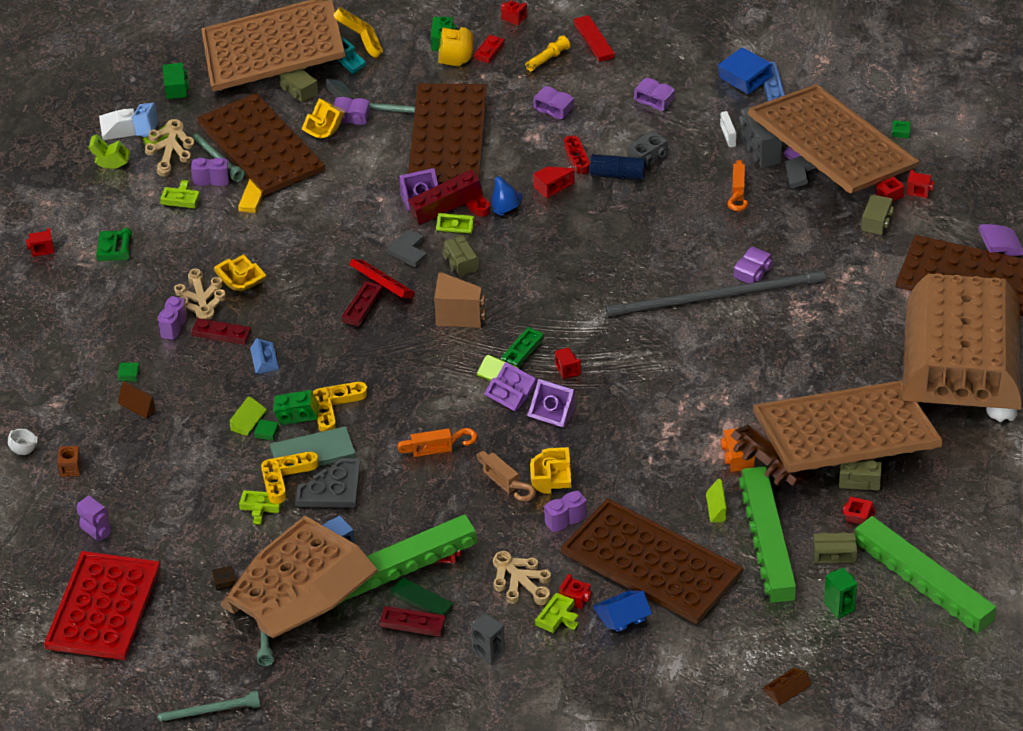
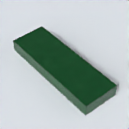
(421, 598)

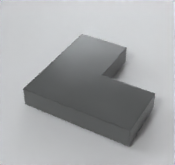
(797, 170)
(405, 248)

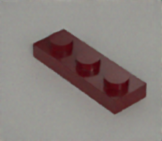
(362, 303)
(221, 331)
(412, 621)

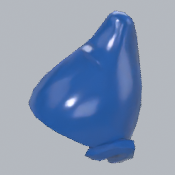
(504, 197)

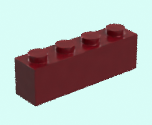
(445, 197)

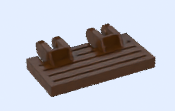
(753, 443)

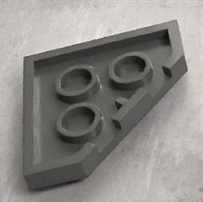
(332, 486)

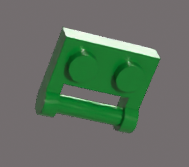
(108, 245)

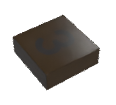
(223, 577)

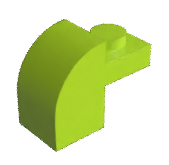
(108, 155)

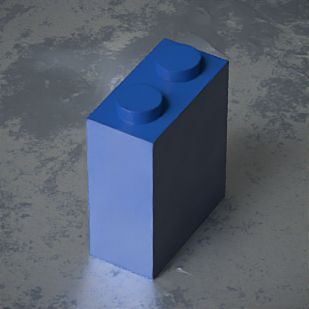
(745, 70)

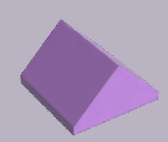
(416, 183)
(552, 403)

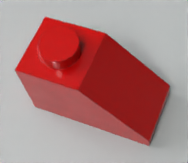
(553, 179)

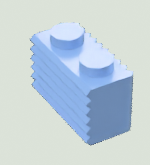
(145, 119)

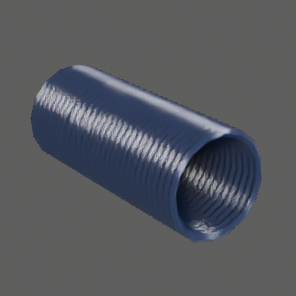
(617, 167)

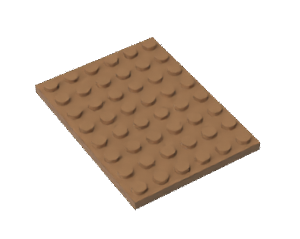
(271, 43)
(833, 138)
(845, 426)

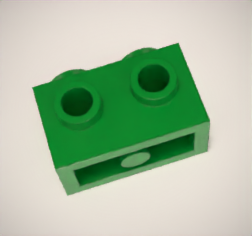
(437, 25)
(175, 80)
(296, 407)
(840, 592)

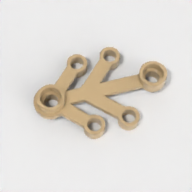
(169, 144)
(204, 310)
(504, 561)

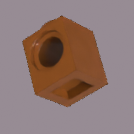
(69, 461)

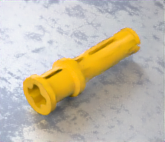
(552, 50)

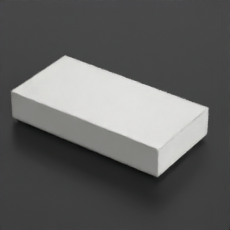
(728, 129)

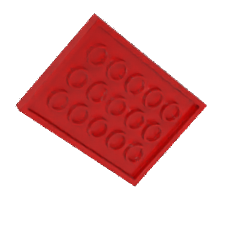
(102, 605)

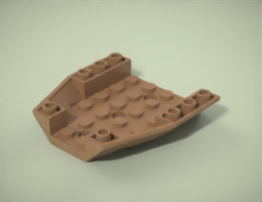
(314, 581)

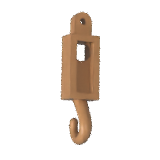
(504, 475)

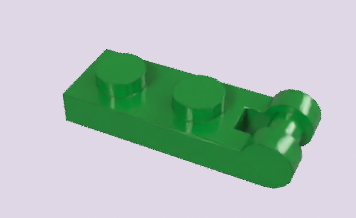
(523, 347)

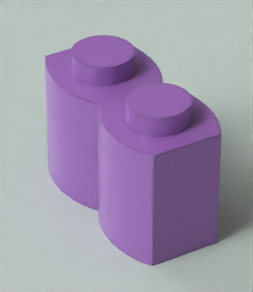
(654, 94)
(553, 102)
(355, 110)
(210, 171)
(753, 265)
(172, 317)
(565, 511)
(93, 518)

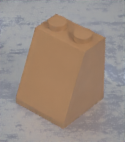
(458, 302)

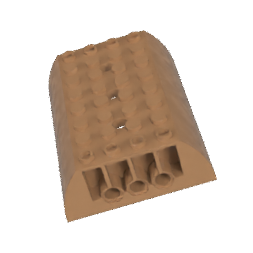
(962, 342)

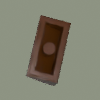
(136, 400)
(787, 685)

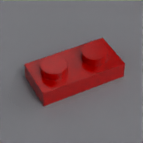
(489, 48)

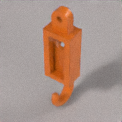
(738, 187)
(435, 441)

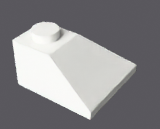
(117, 124)

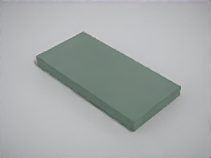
(328, 445)

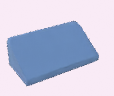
(264, 356)

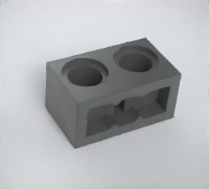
(650, 147)
(488, 638)

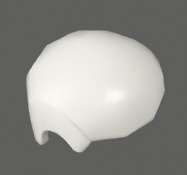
(1001, 413)
(22, 441)

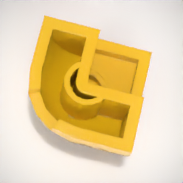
(455, 46)
(323, 120)
(240, 273)
(551, 470)

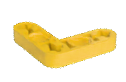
(363, 28)
(330, 399)
(308, 461)

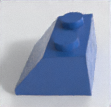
(623, 609)

